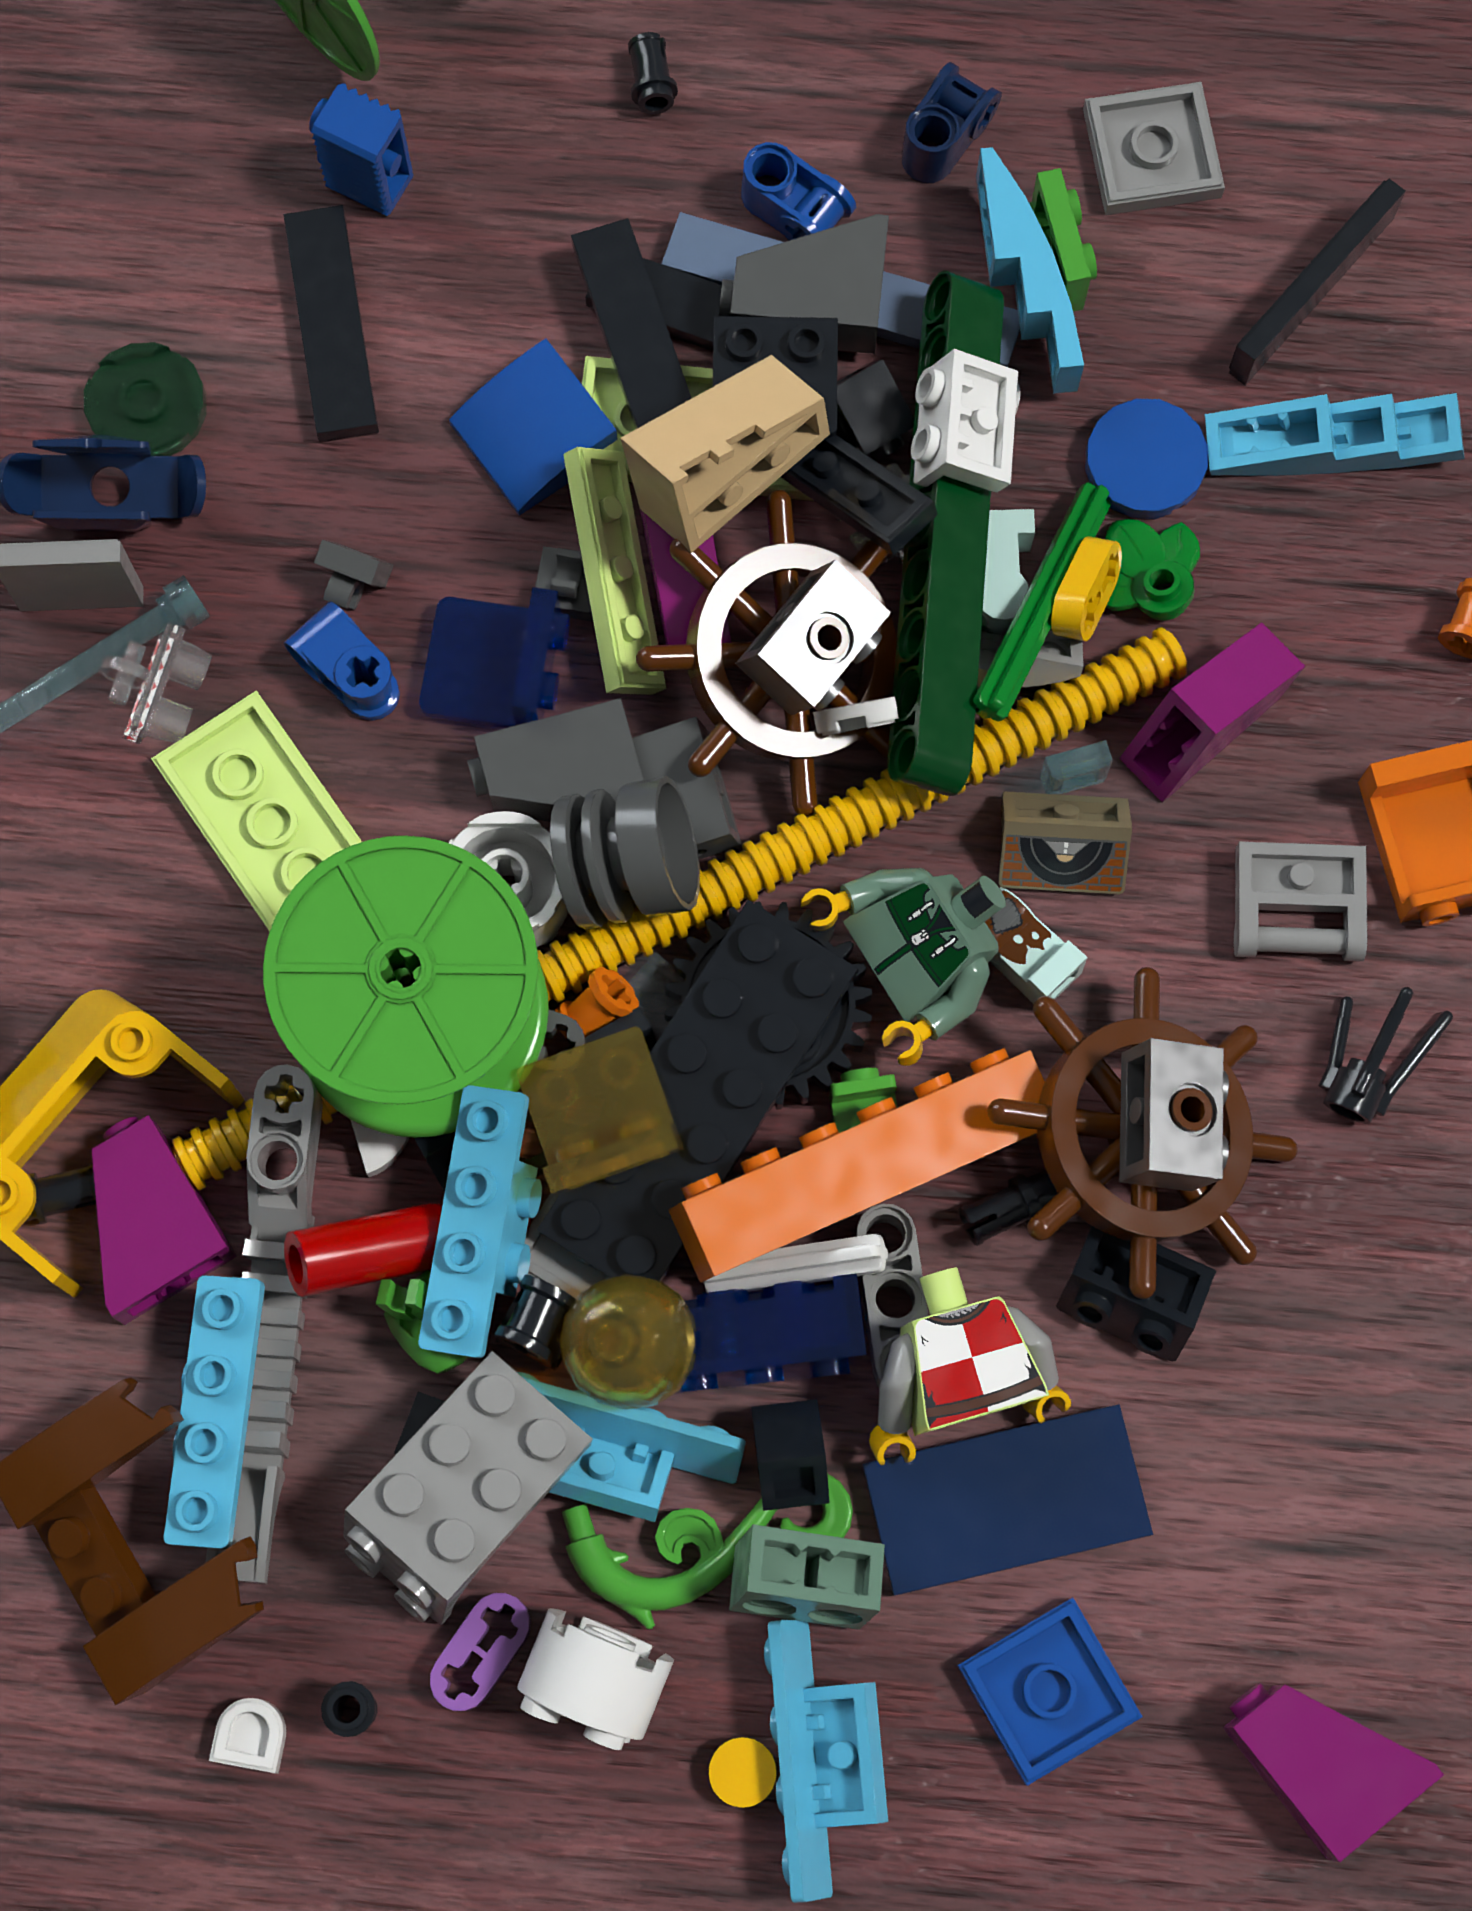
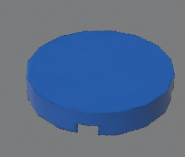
(1147, 457)

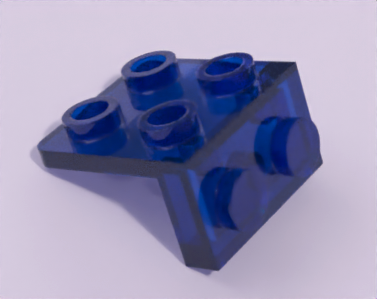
(494, 660)

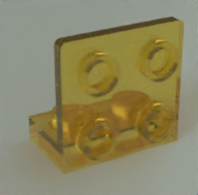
(598, 1110)

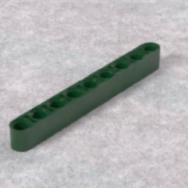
(944, 573)

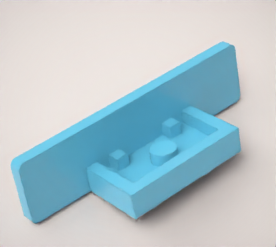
(481, 1223)
(215, 1412)
(635, 1453)
(826, 1758)

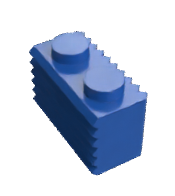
(361, 148)

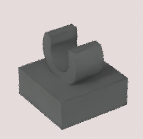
(350, 572)
(564, 572)

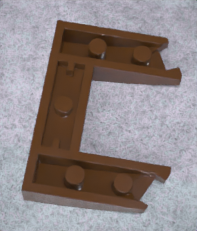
(136, 1632)

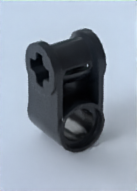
(536, 1321)

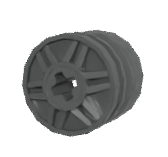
(625, 853)

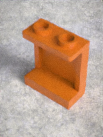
(1424, 830)

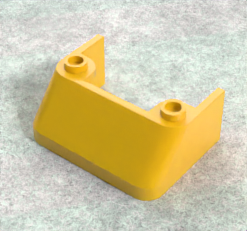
(87, 1040)

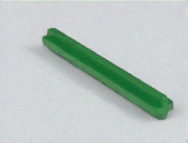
(1034, 614)

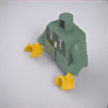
(922, 943)

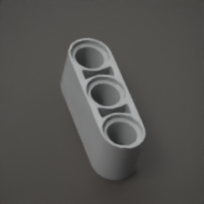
(901, 1271)

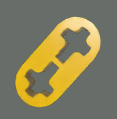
(1086, 588)

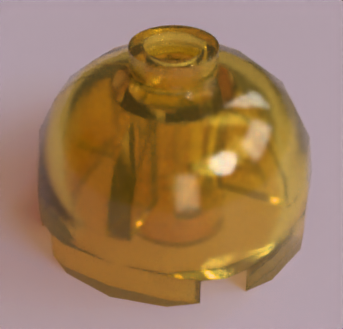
(628, 1342)

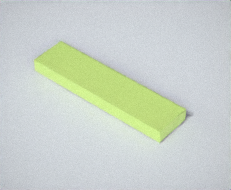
(613, 568)

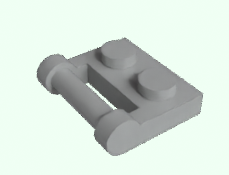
(1305, 881)

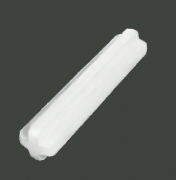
(806, 1263)

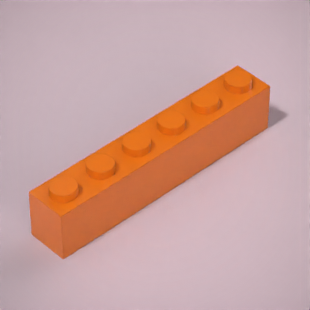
(853, 1168)

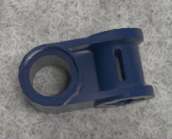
(951, 116)

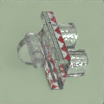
(170, 660)

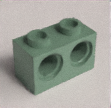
(807, 1577)

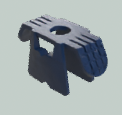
(60, 486)

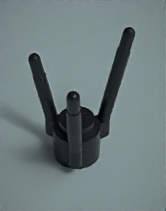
(1358, 1088)

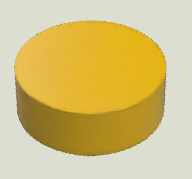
(742, 1772)

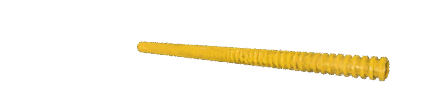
(785, 853)

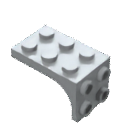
(461, 1488)

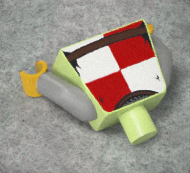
(962, 1366)

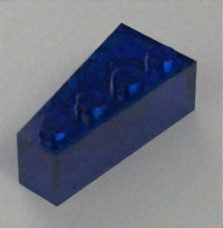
(776, 1331)

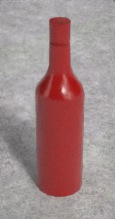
(362, 1249)

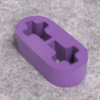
(467, 1641)

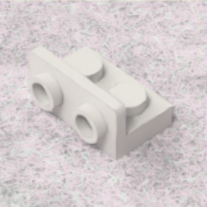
(965, 422)

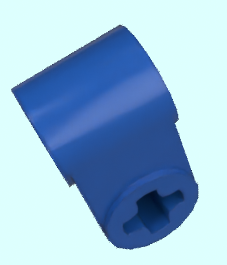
(804, 199)
(340, 658)

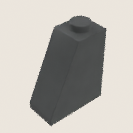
(817, 277)
(555, 757)

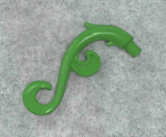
(639, 1595)

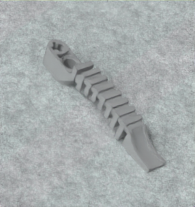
(272, 1212)

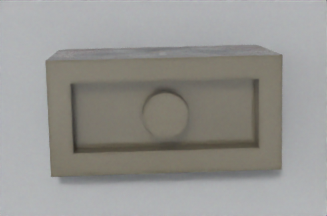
(1064, 842)

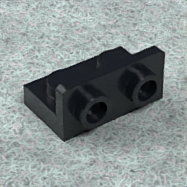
(1101, 1295)

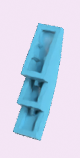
(1023, 258)
(1334, 437)

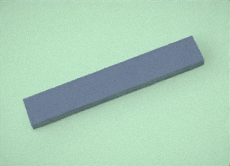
(711, 253)

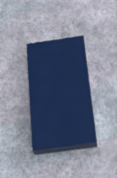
(1007, 1500)

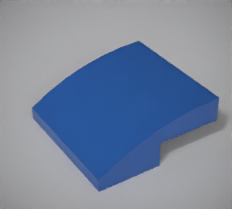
(526, 424)

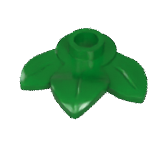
(1154, 561)

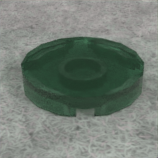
(147, 397)

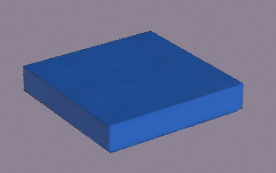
(1049, 1691)

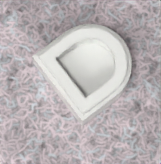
(250, 1736)

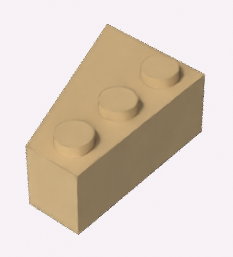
(723, 449)

